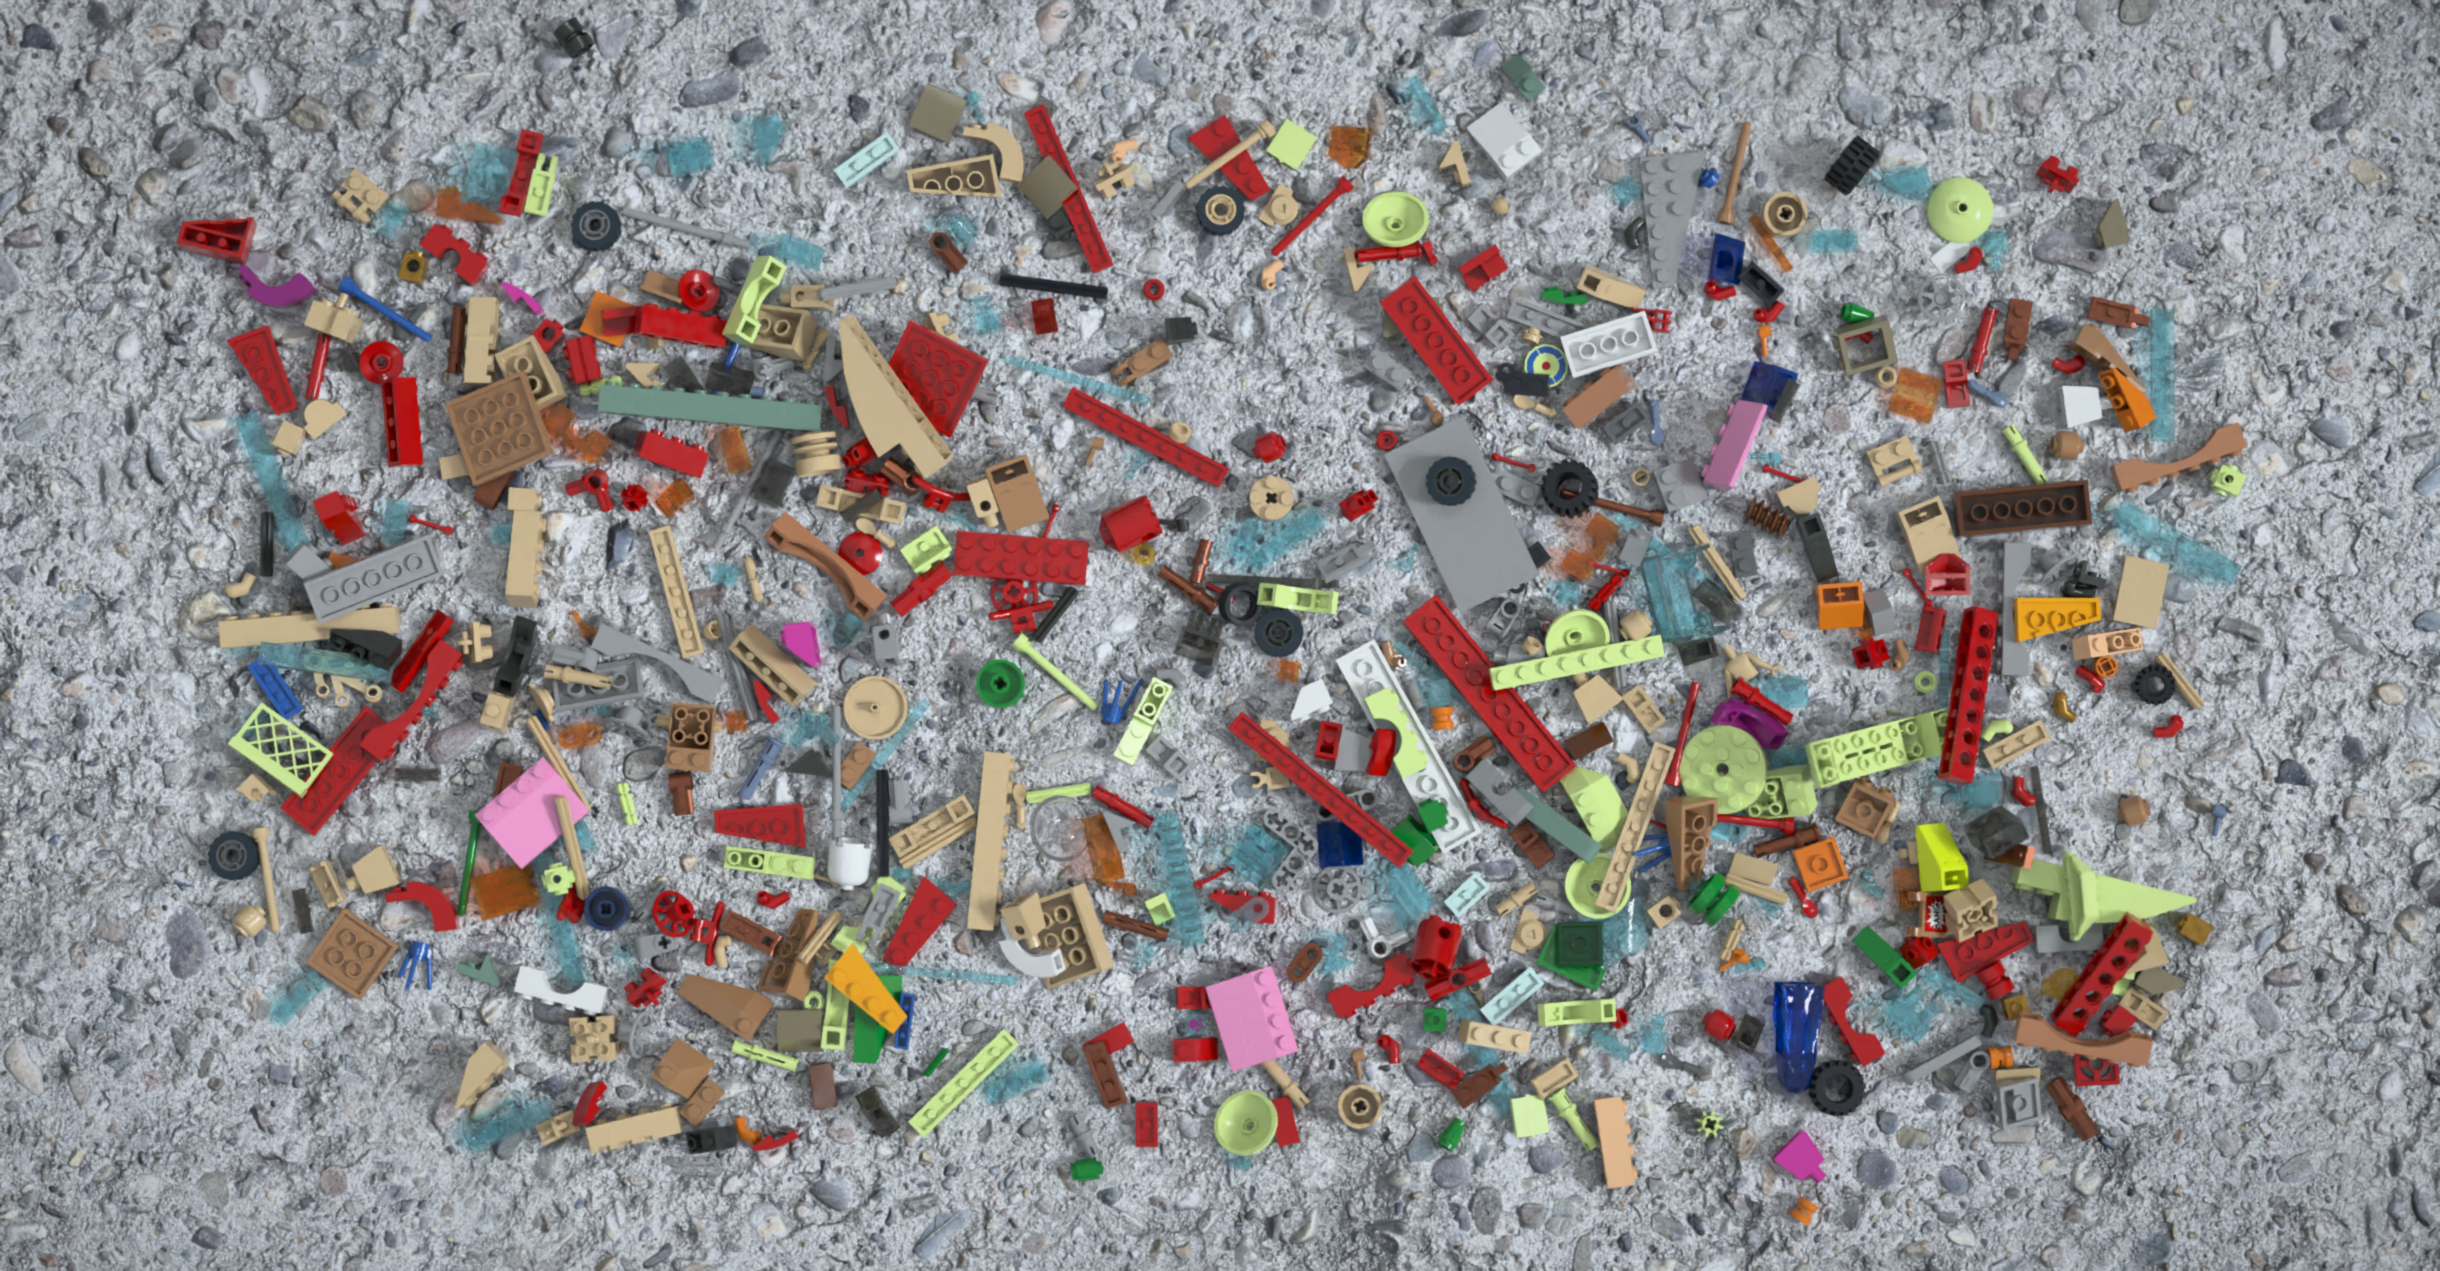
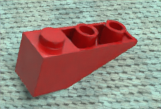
(1234, 902)

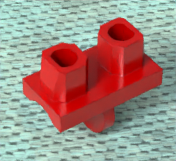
(2056, 177)
(859, 454)
(1358, 504)
(648, 991)

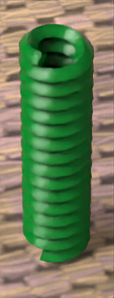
(937, 1060)

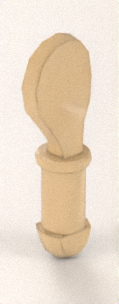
(819, 340)
(1524, 402)
(867, 526)
(751, 570)
(1019, 795)
(1885, 829)

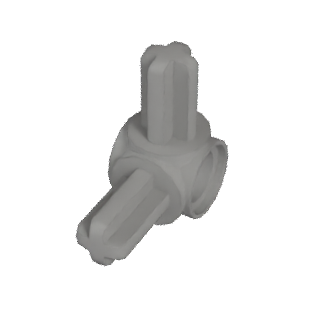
(765, 367)

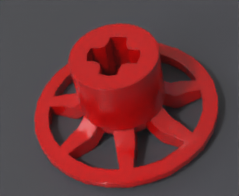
(1013, 593)
(676, 912)

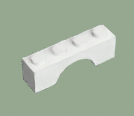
(534, 983)

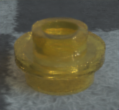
(1149, 549)

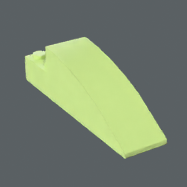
(2115, 894)

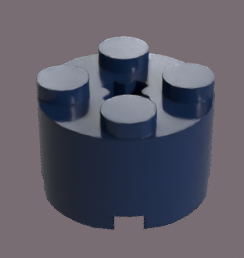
(620, 908)

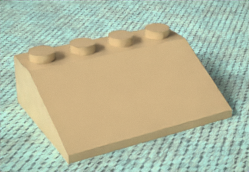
(1077, 932)

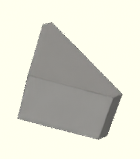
(1879, 612)

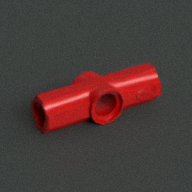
(921, 589)
(1471, 972)

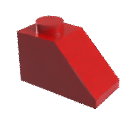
(1195, 1049)

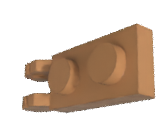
(1144, 361)

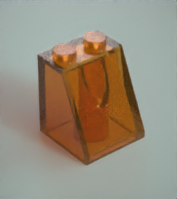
(505, 891)

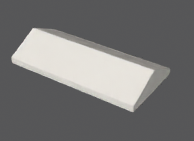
(1608, 344)

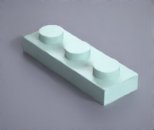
(867, 160)
(1512, 996)

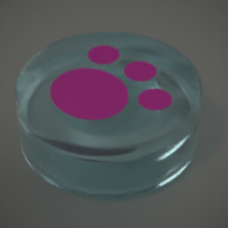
(1196, 1024)

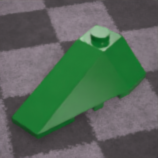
(869, 1033)

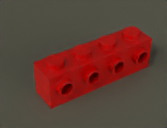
(680, 327)
(402, 422)

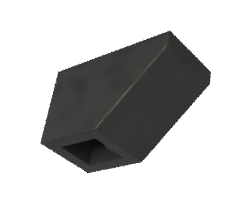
(711, 1139)

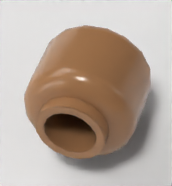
(2066, 445)
(2133, 810)

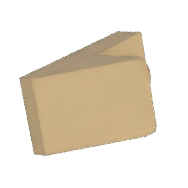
(1455, 159)
(1356, 275)
(643, 371)

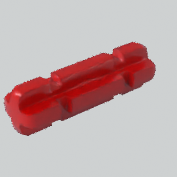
(1605, 592)

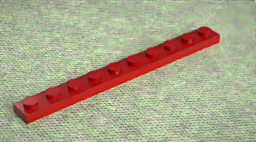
(1320, 790)

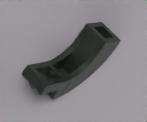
(517, 656)

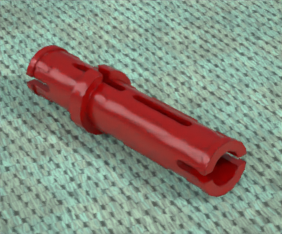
(1981, 341)
(318, 365)
(1116, 803)

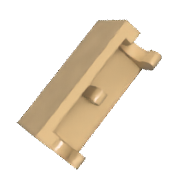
(256, 786)
(328, 884)

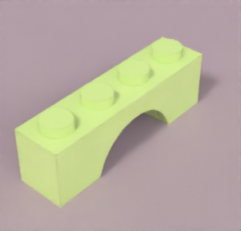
(762, 278)
(1383, 706)
(848, 934)
(836, 1017)

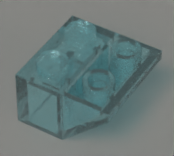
(1256, 855)

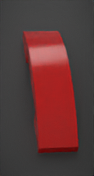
(529, 148)

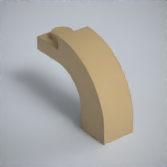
(1012, 158)

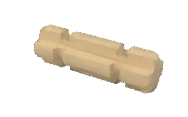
(1731, 940)

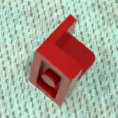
(1483, 268)

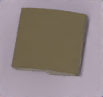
(938, 112)
(1048, 187)

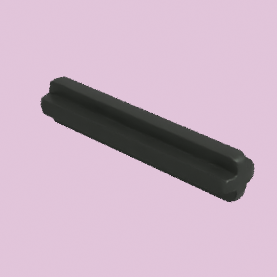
(266, 544)
(1055, 614)

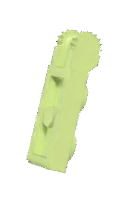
(541, 187)

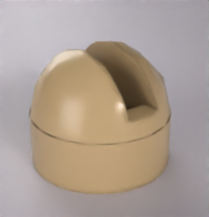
(1500, 205)
(1639, 474)
(712, 626)
(1532, 646)

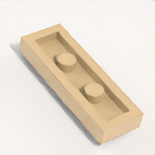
(2016, 744)

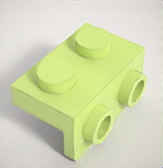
(926, 549)

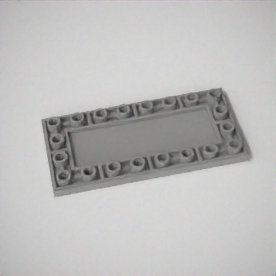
(1472, 541)

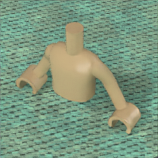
(1741, 665)

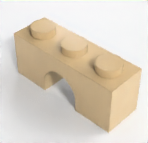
(1494, 1036)

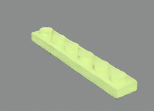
(963, 1083)

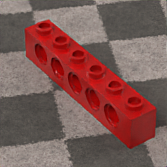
(2101, 963)

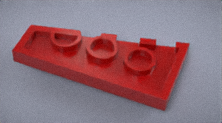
(263, 362)

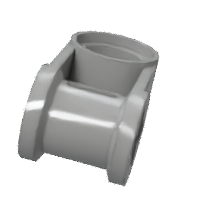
(1502, 619)
(651, 945)

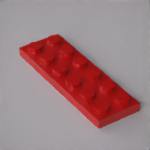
(1436, 340)
(1021, 558)
(337, 778)

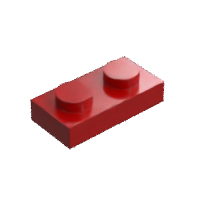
(1146, 1124)

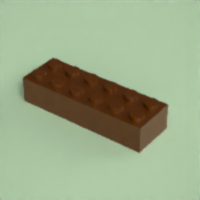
(2021, 509)

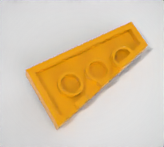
(2049, 615)
(860, 984)

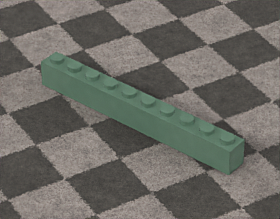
(709, 408)

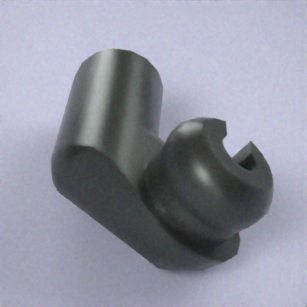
(2078, 591)

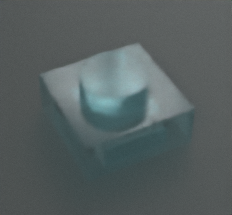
(1568, 592)

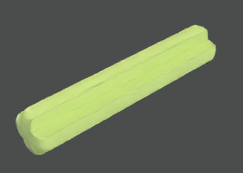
(1070, 791)

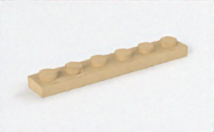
(676, 592)

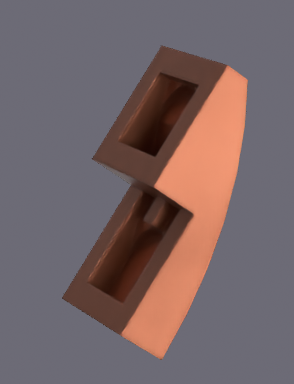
(1532, 845)

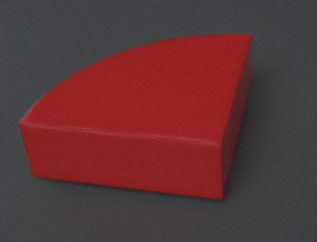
(1427, 249)

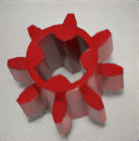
(634, 497)

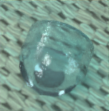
(902, 875)

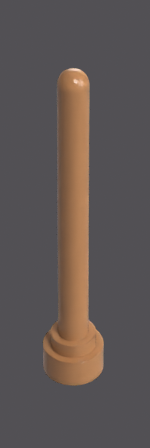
(1726, 215)

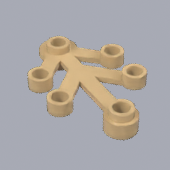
(339, 691)

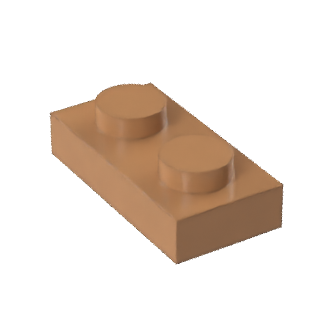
(856, 764)
(702, 1102)

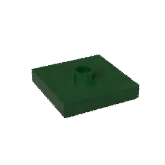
(1580, 944)

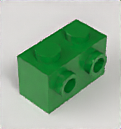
(1432, 814)
(1416, 838)

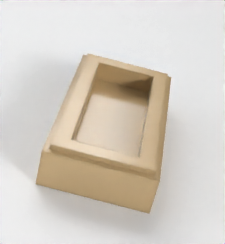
(1554, 1078)

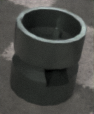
(574, 38)

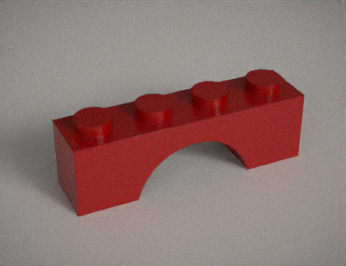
(1396, 972)
(1864, 1047)

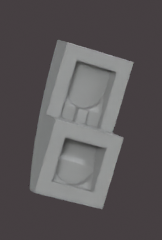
(1490, 326)
(1168, 756)

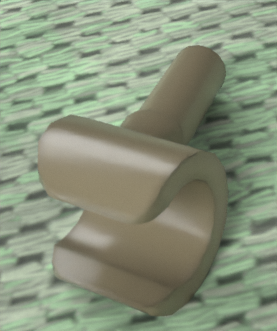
(1478, 995)

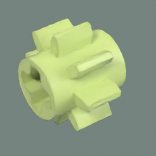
(1702, 1121)

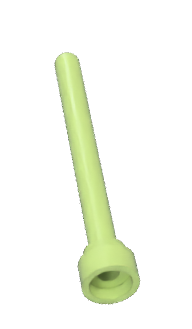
(1023, 645)

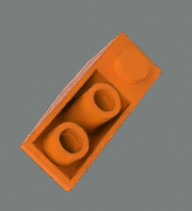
(2128, 402)

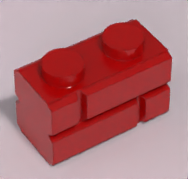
(583, 360)

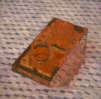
(1906, 880)

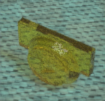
(2059, 983)

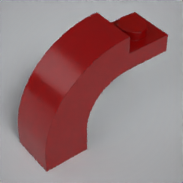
(440, 905)

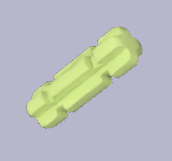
(586, 389)
(626, 803)

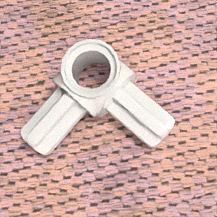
(1388, 943)

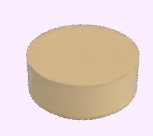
(1179, 432)

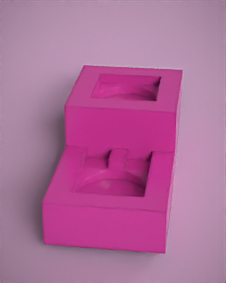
(518, 295)

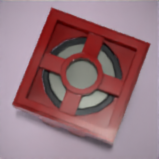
(2093, 1072)

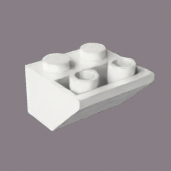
(1311, 699)

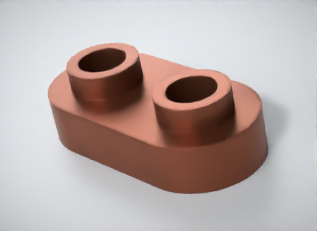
(1304, 962)

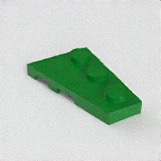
(1585, 976)

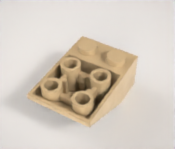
(1927, 532)
(480, 1069)

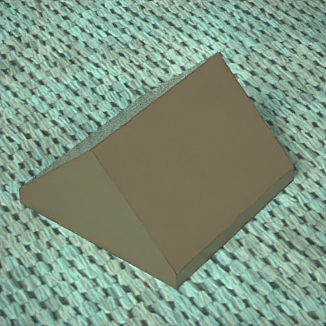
(799, 1030)

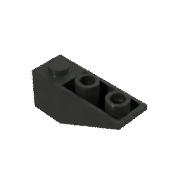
(1817, 547)
(369, 645)

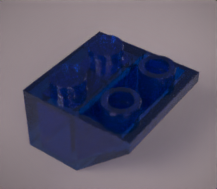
(1766, 383)

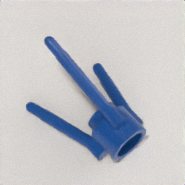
(1112, 712)
(1664, 847)
(417, 952)

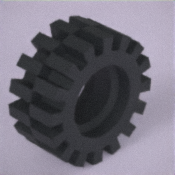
(2155, 671)

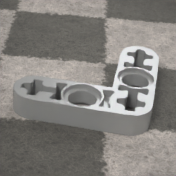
(1297, 851)

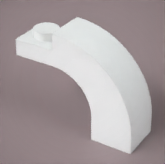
(1031, 961)

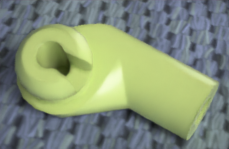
(1996, 726)

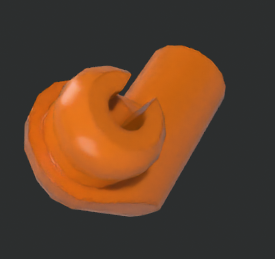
(746, 1134)

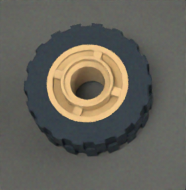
(1222, 197)

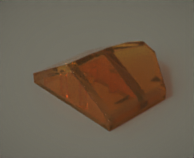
(1350, 145)

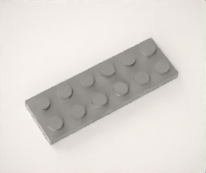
(373, 578)

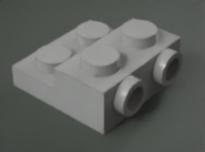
(2015, 1102)

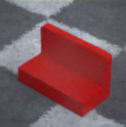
(619, 320)

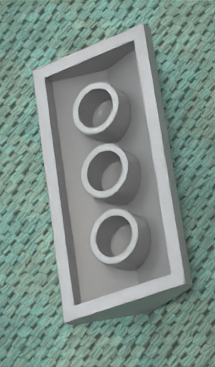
(625, 685)

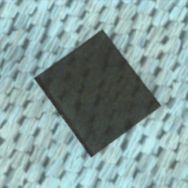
(1050, 107)

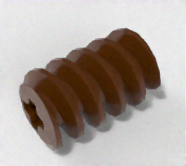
(1767, 517)

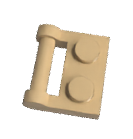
(1892, 454)

